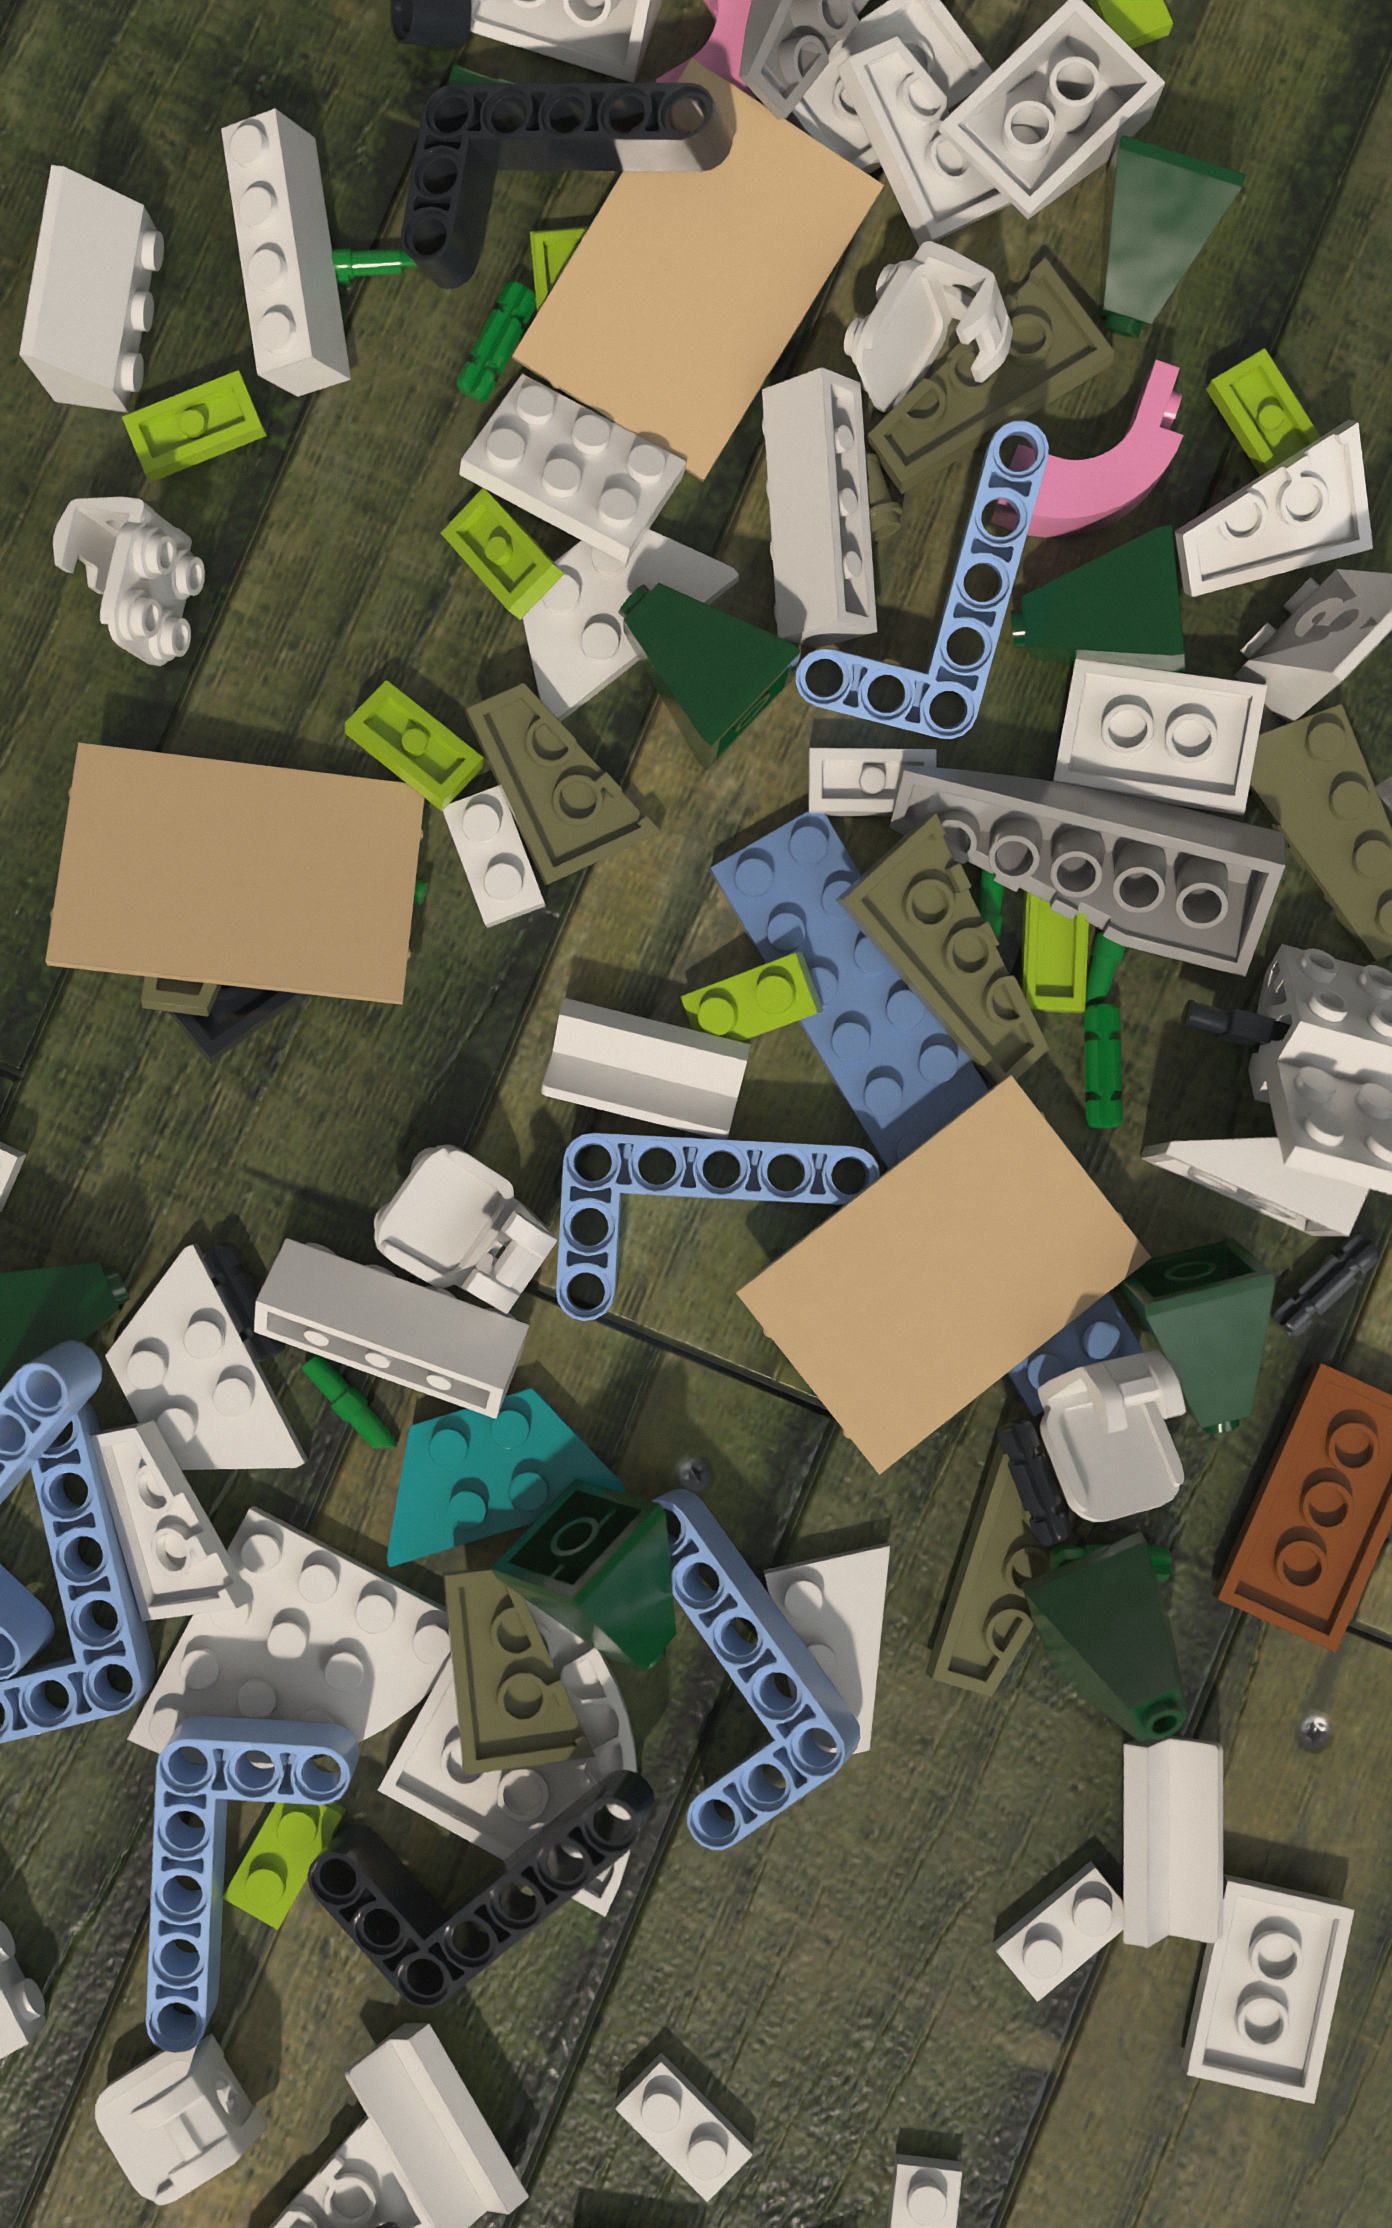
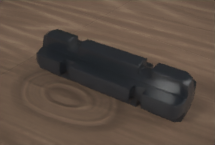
(1325, 1284)
(239, 1298)
(1034, 1482)

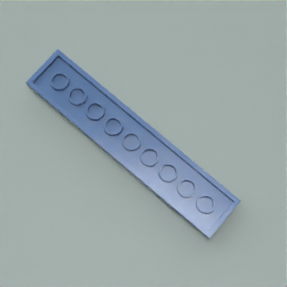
(880, 1039)

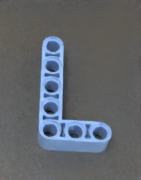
(959, 611)
(688, 1181)
(32, 1415)
(79, 1587)
(752, 1670)
(201, 1851)

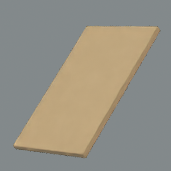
(699, 280)
(236, 874)
(943, 1274)

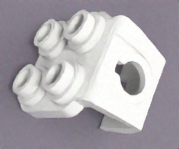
(912, 320)
(138, 567)
(453, 1223)
(1111, 1435)
(177, 2120)

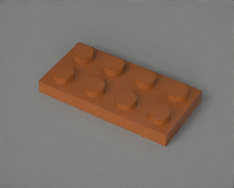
(1317, 1512)

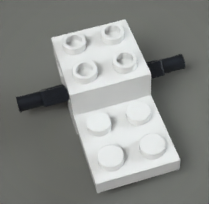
(1320, 1062)

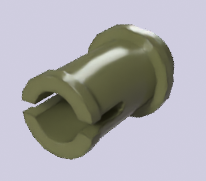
(882, 510)

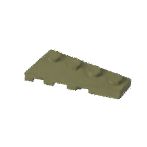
(1327, 807)
(931, 933)
(987, 1607)

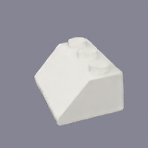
(587, 33)
(90, 293)

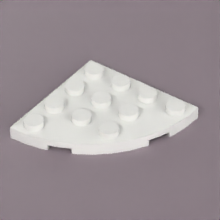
(311, 1647)
(513, 1804)

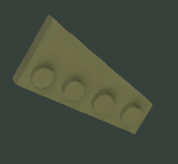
(953, 414)

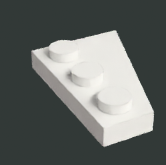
(902, 120)
(1283, 520)
(162, 1528)
(838, 1615)
(355, 2189)

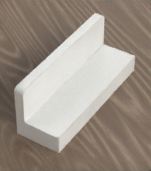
(645, 1069)
(1173, 1840)
(434, 2129)

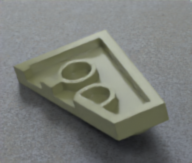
(554, 790)
(504, 1680)

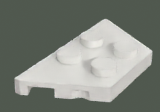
(577, 627)
(196, 1380)

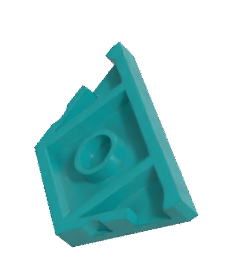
(486, 1475)

